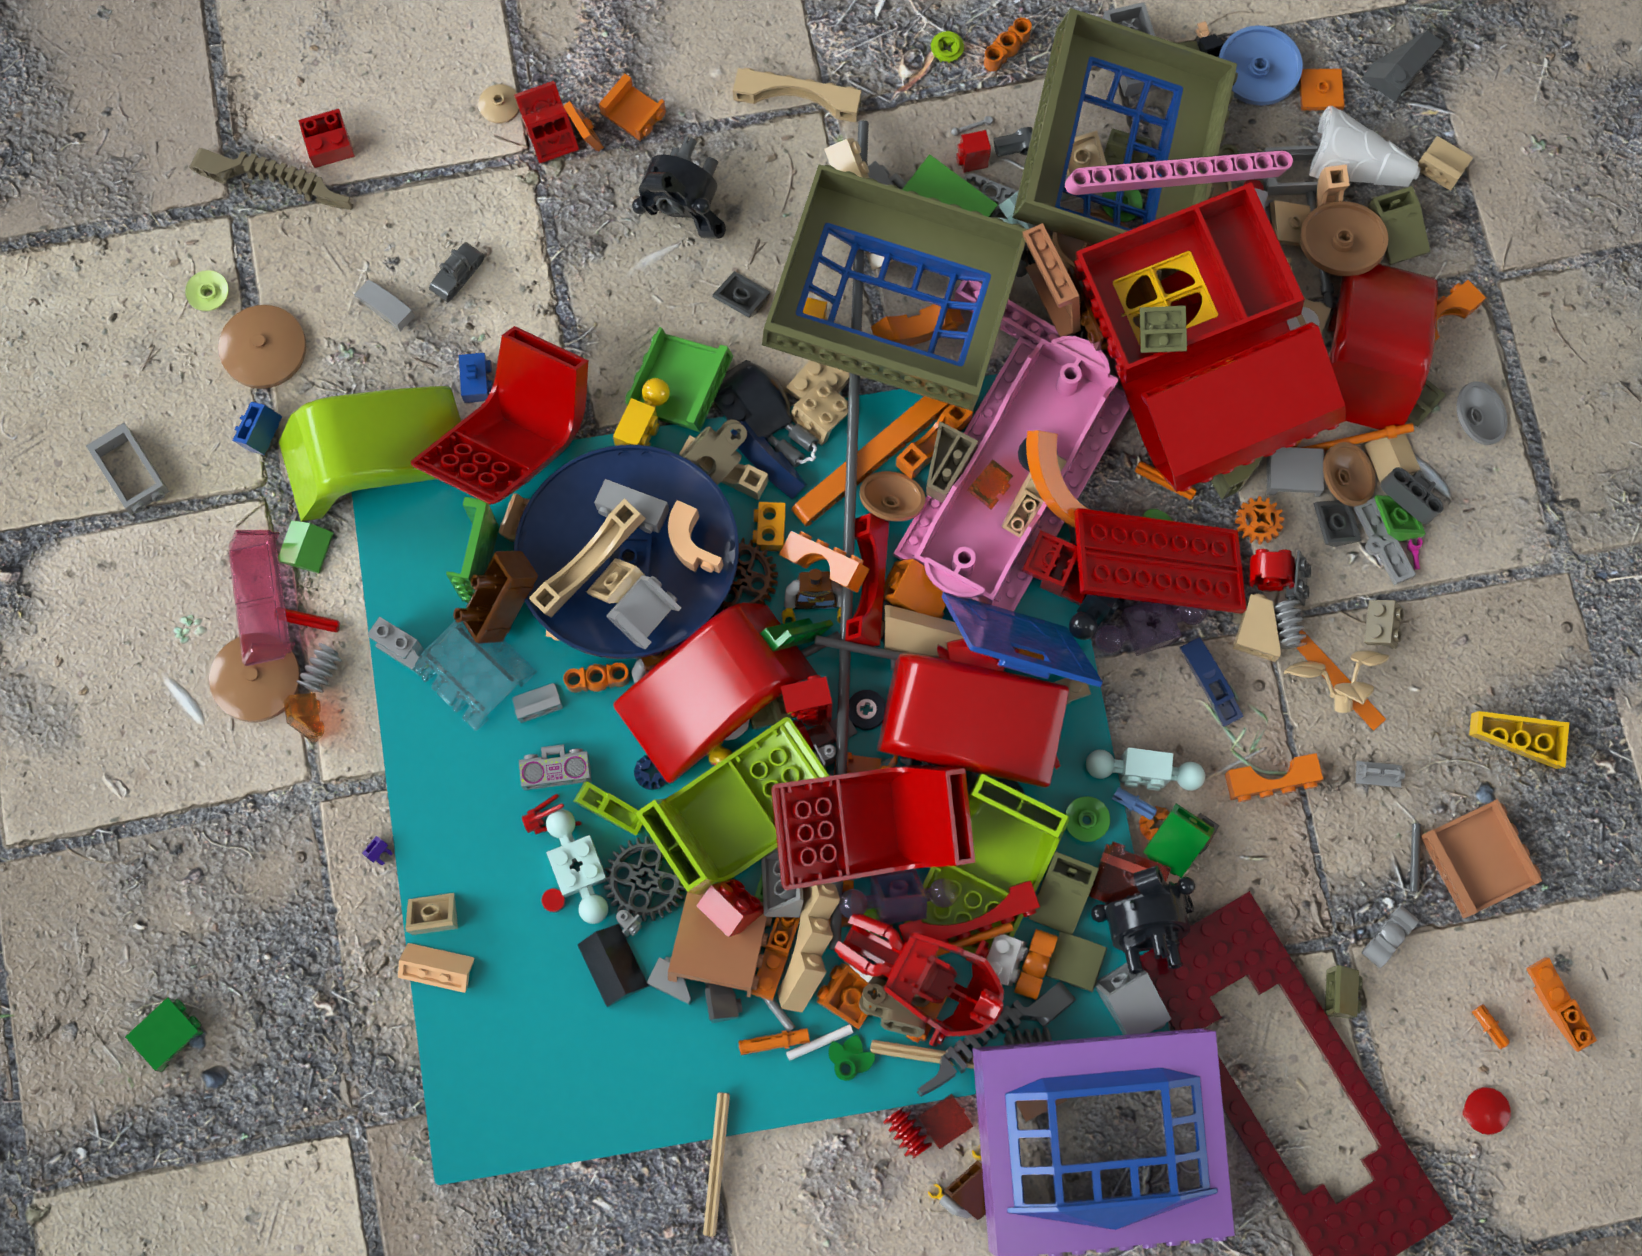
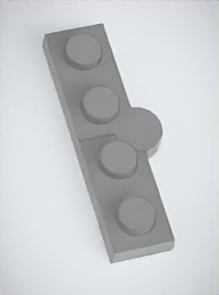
(1382, 544)

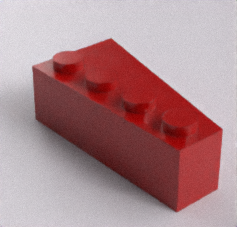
(809, 700)

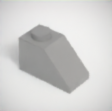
(659, 980)

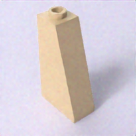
(916, 632)

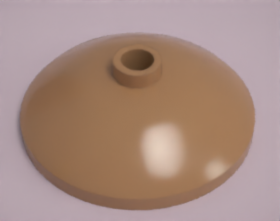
(1349, 474)
(892, 496)

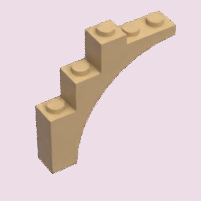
(813, 937)

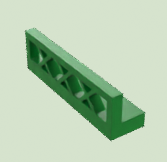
(794, 633)

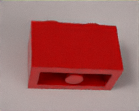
(973, 151)

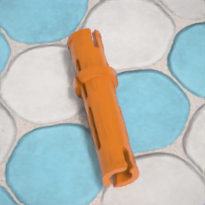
(774, 1041)

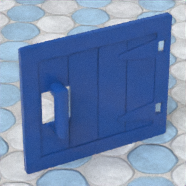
(998, 630)

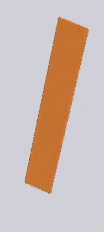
(1314, 653)

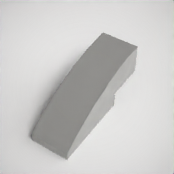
(385, 305)

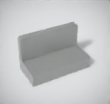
(537, 703)

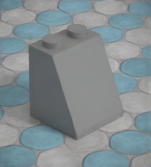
(1132, 1001)

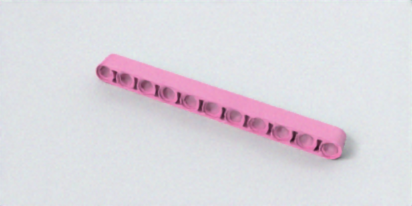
(1170, 175)

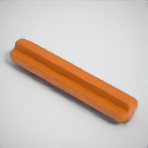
(1152, 474)

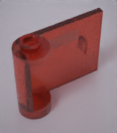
(1117, 871)

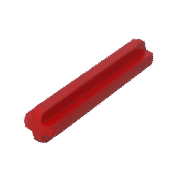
(312, 620)

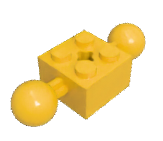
(640, 418)

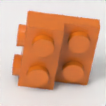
(843, 995)

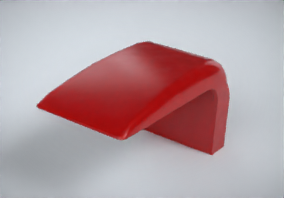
(1384, 343)
(520, 425)
(709, 688)
(973, 718)
(871, 824)

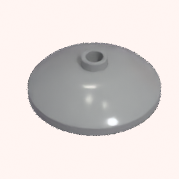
(1481, 413)

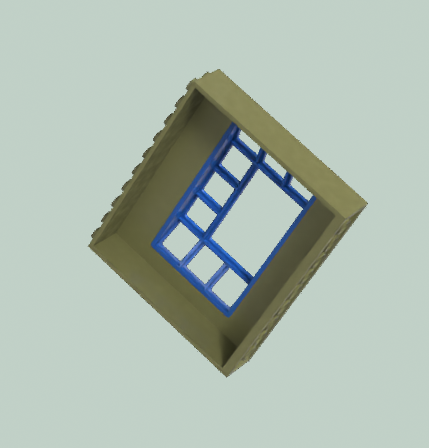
(1190, 128)
(909, 231)

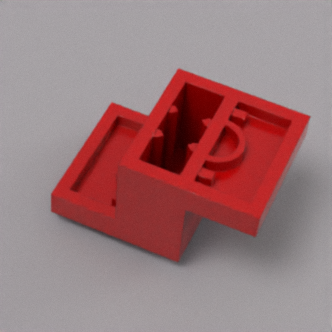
(546, 122)
(1056, 565)

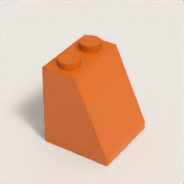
(912, 590)

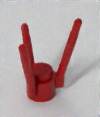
(534, 818)

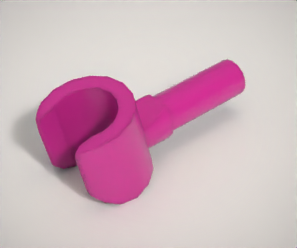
(1415, 552)

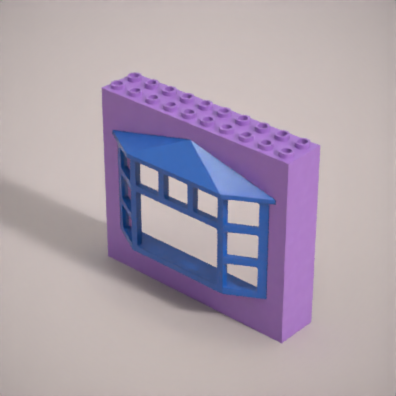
(1090, 1069)

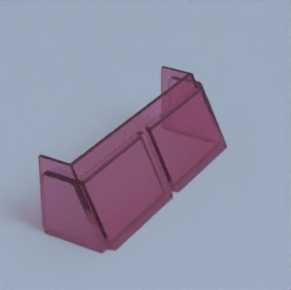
(258, 596)

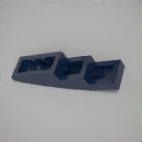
(775, 464)

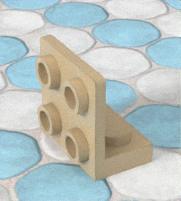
(1444, 163)
(820, 411)

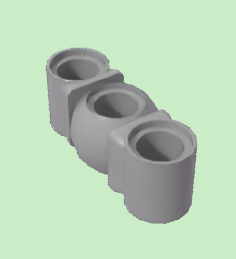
(1390, 936)

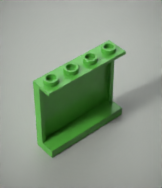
(940, 182)
(692, 374)
(479, 548)

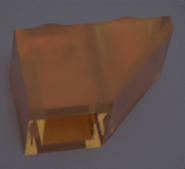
(303, 715)

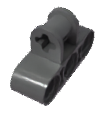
(456, 271)
(1413, 494)

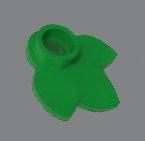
(850, 1054)

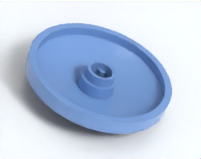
(1266, 64)

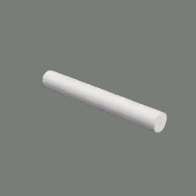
(819, 1042)

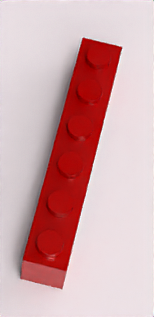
(872, 540)
(1019, 900)

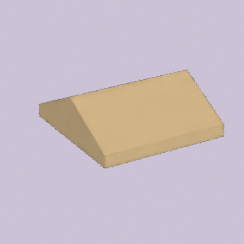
(1086, 153)
(1391, 453)

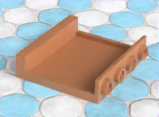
(1053, 282)
(1481, 858)
(711, 956)

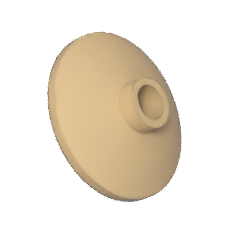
(498, 111)

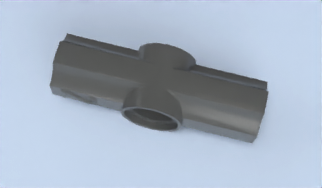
(1013, 143)

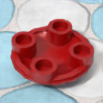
(1487, 1111)

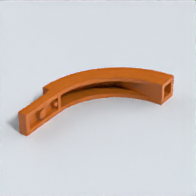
(1046, 475)

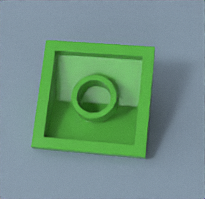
(1397, 520)
(305, 546)

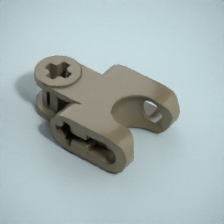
(720, 447)
(892, 1013)

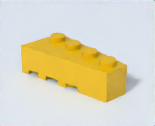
(1529, 737)

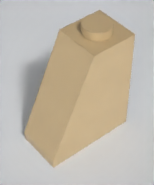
(1258, 629)

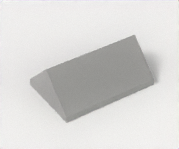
(777, 900)

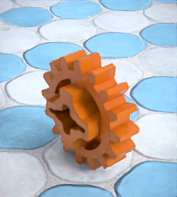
(1266, 526)

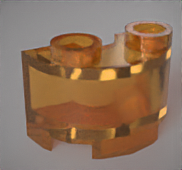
(990, 483)

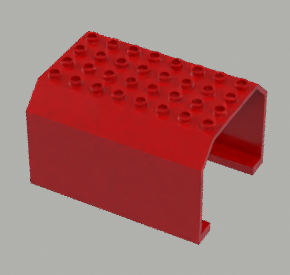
(1236, 403)

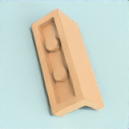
(435, 967)

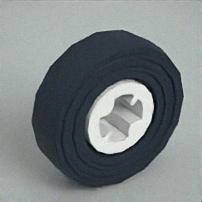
(874, 718)

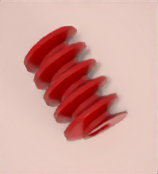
(907, 1133)

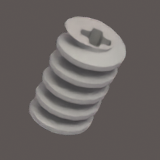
(1288, 625)
(319, 669)

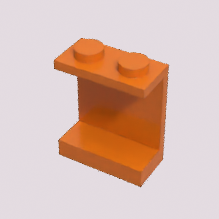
(631, 108)

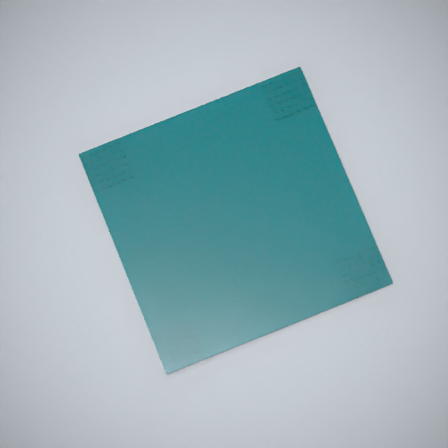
(530, 1055)

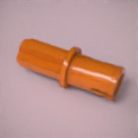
(1491, 1026)

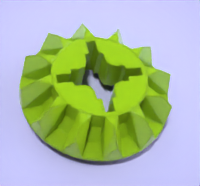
(947, 38)

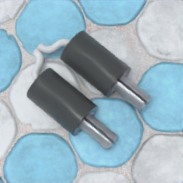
(803, 438)

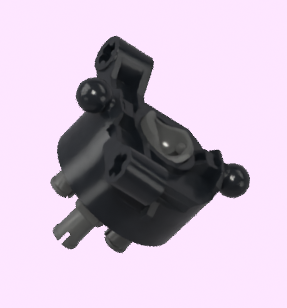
(681, 189)

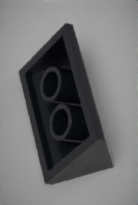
(612, 964)

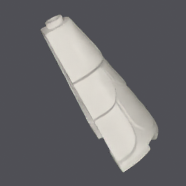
(1363, 151)

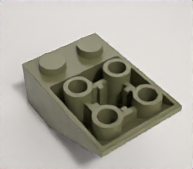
(1404, 224)
(1234, 481)
(1064, 893)

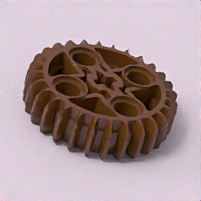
(745, 584)

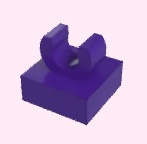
(375, 849)

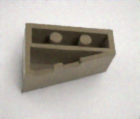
(949, 460)

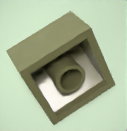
(1342, 992)

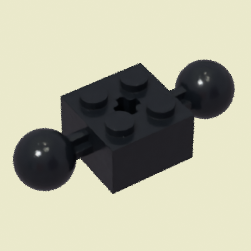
(1091, 614)

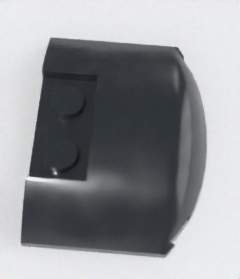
(755, 397)

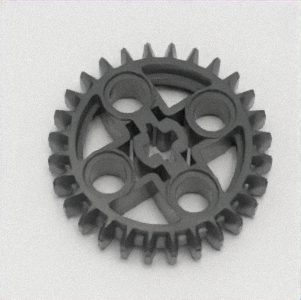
(657, 882)

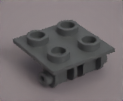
(1302, 572)

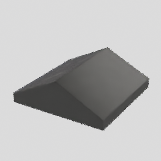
(742, 294)
(1337, 523)

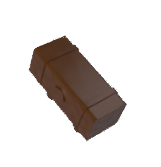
(497, 596)

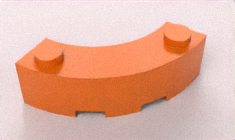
(918, 327)

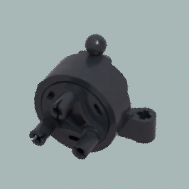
(1149, 919)

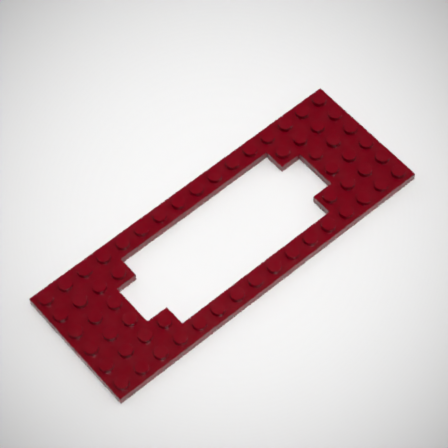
(1400, 1200)

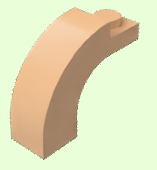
(1332, 184)
(680, 526)

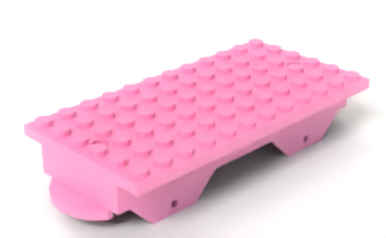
(1041, 387)

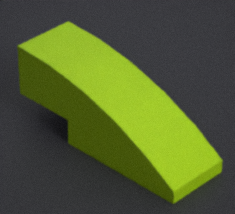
(608, 808)

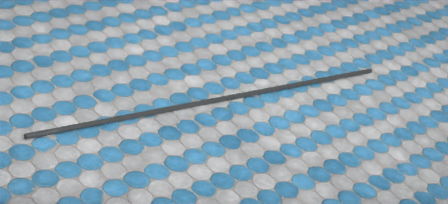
(849, 535)

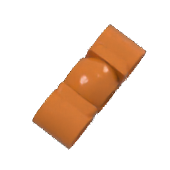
(1012, 37)
(586, 675)
(1036, 964)

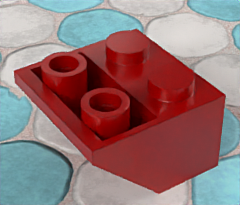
(326, 138)
(730, 906)

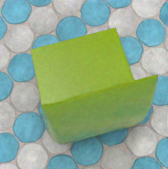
(361, 442)
(727, 813)
(1011, 845)

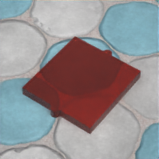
(945, 1121)

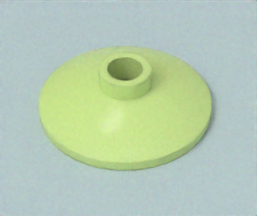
(201, 284)

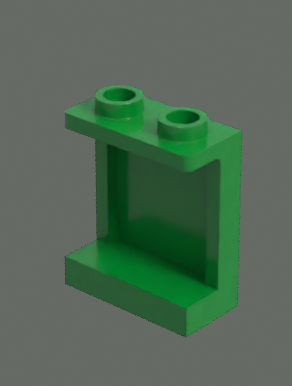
(1178, 840)
(164, 1033)

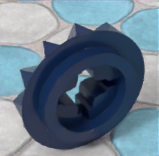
(643, 778)

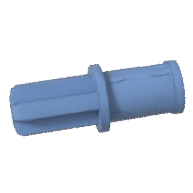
(1134, 803)

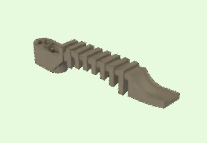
(223, 168)

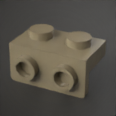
(1383, 623)

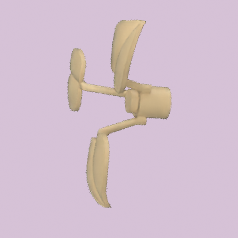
(1344, 692)

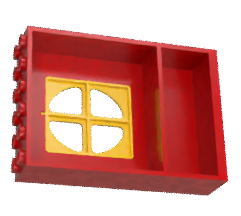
(1227, 252)

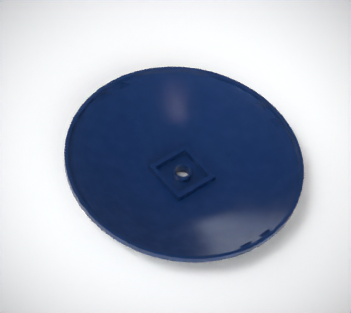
(565, 519)

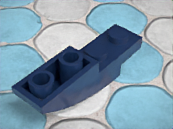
(1212, 681)

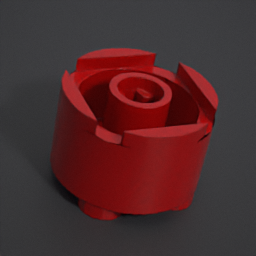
(1272, 570)

